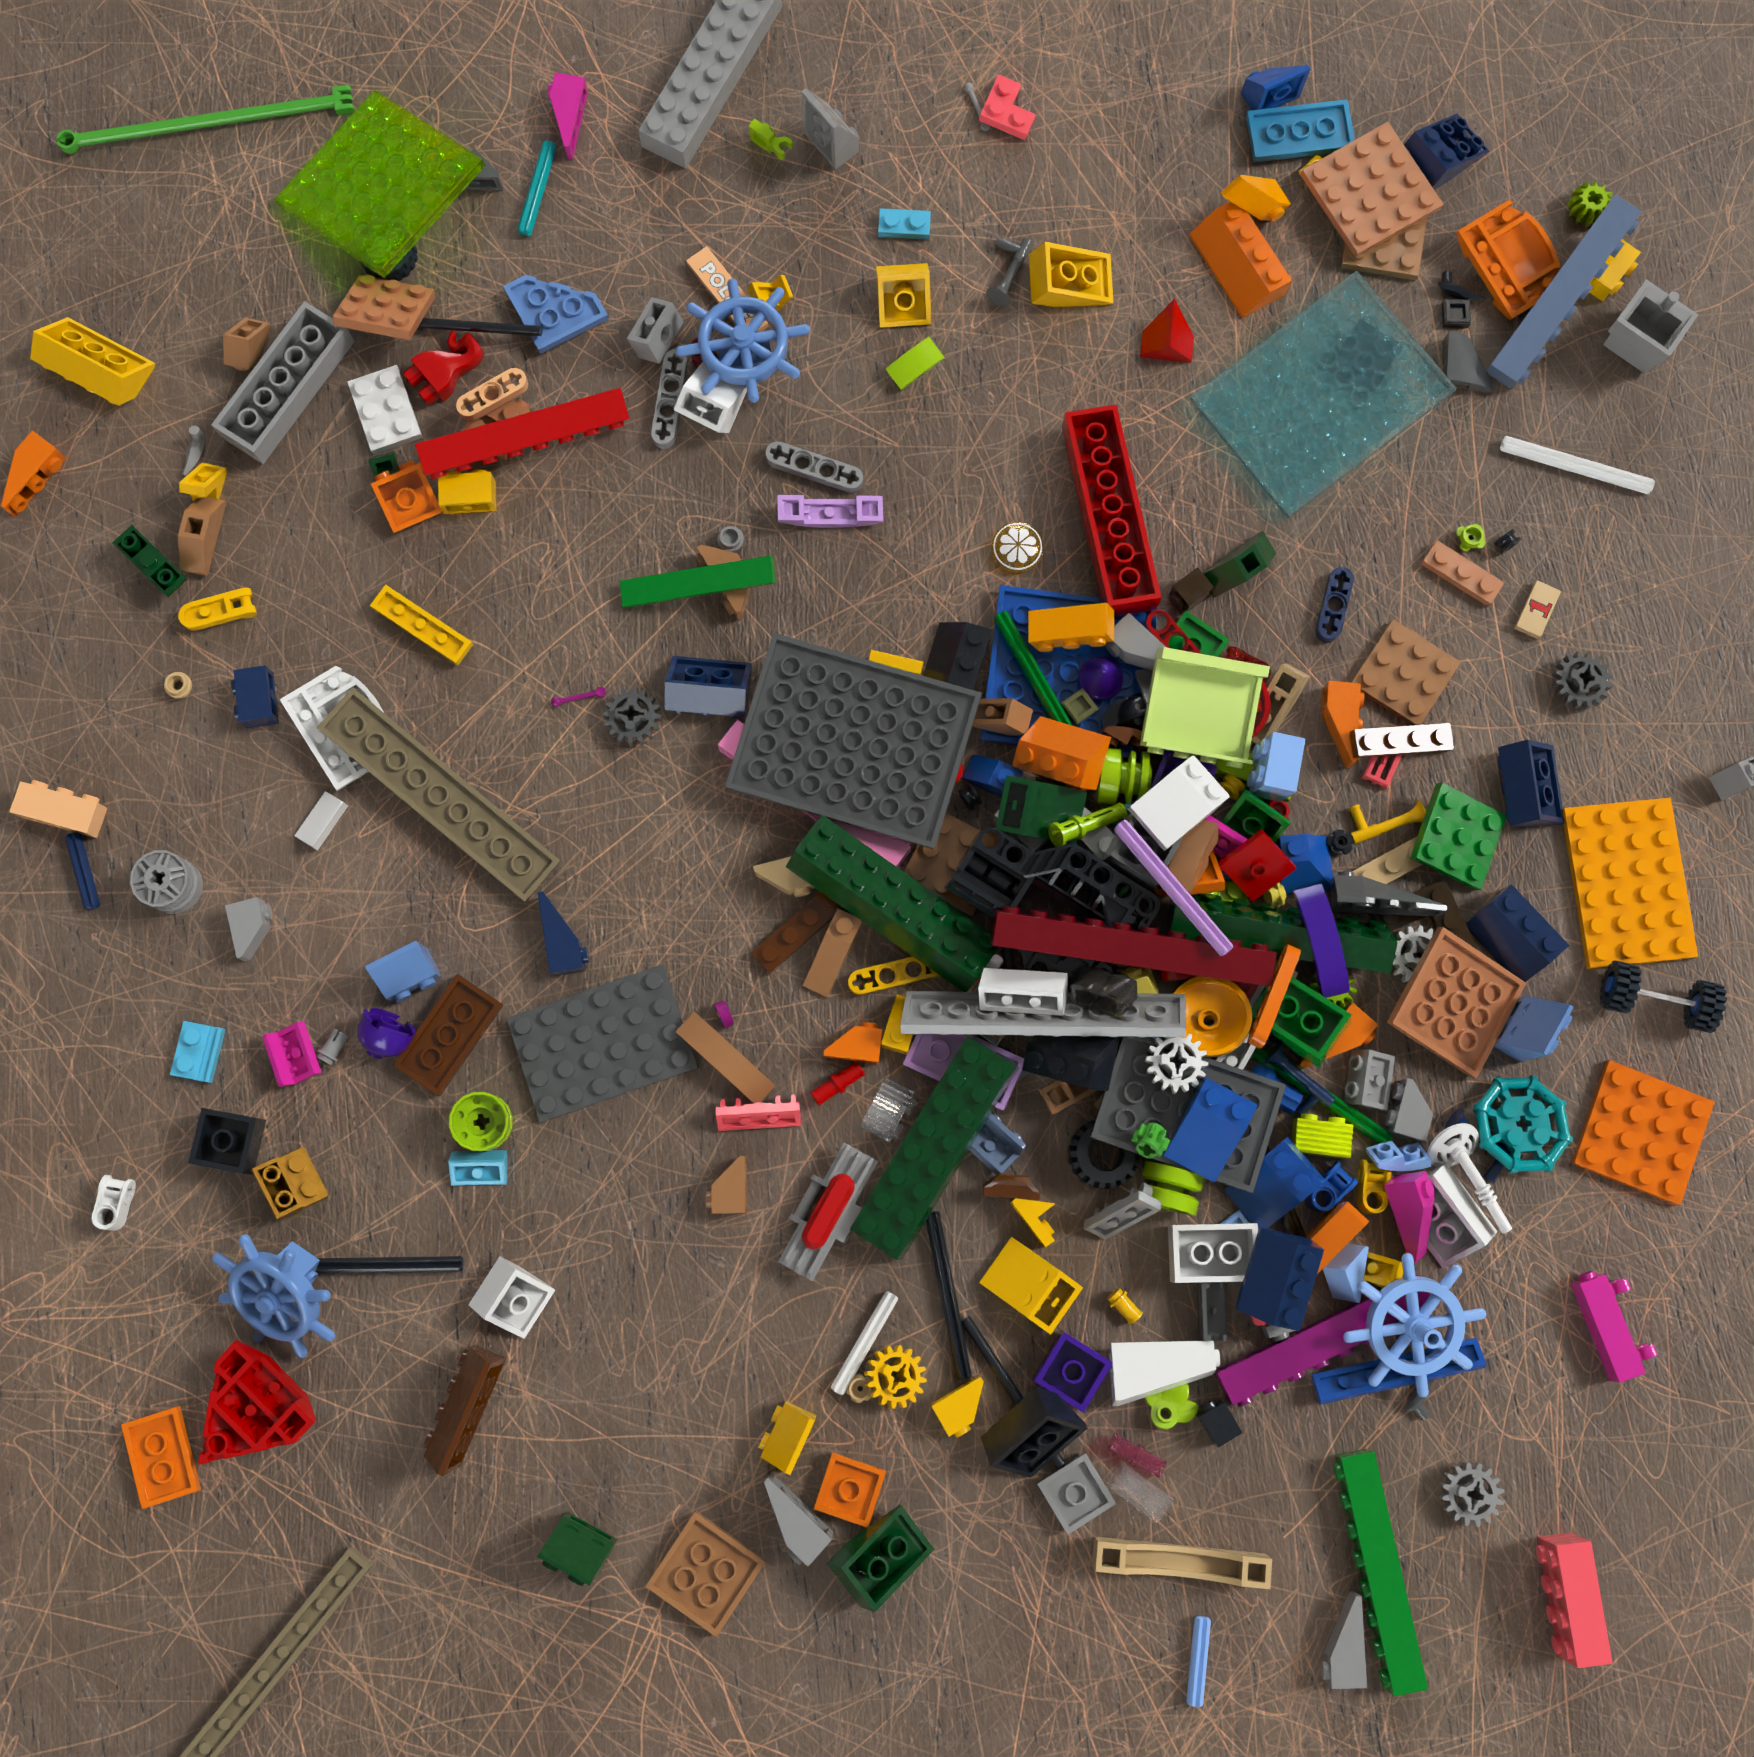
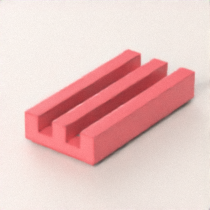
(1375, 779)

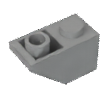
(1734, 779)
(1410, 1113)

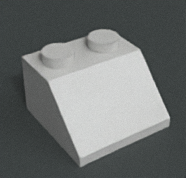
(511, 1297)

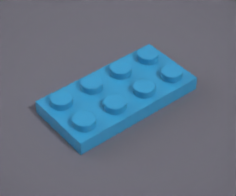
(1299, 130)

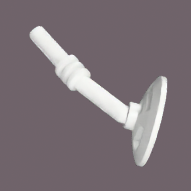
(1461, 1154)

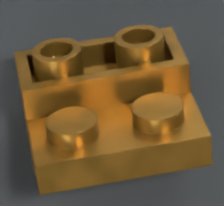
(290, 1184)

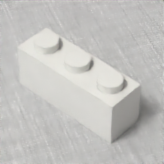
(1023, 991)

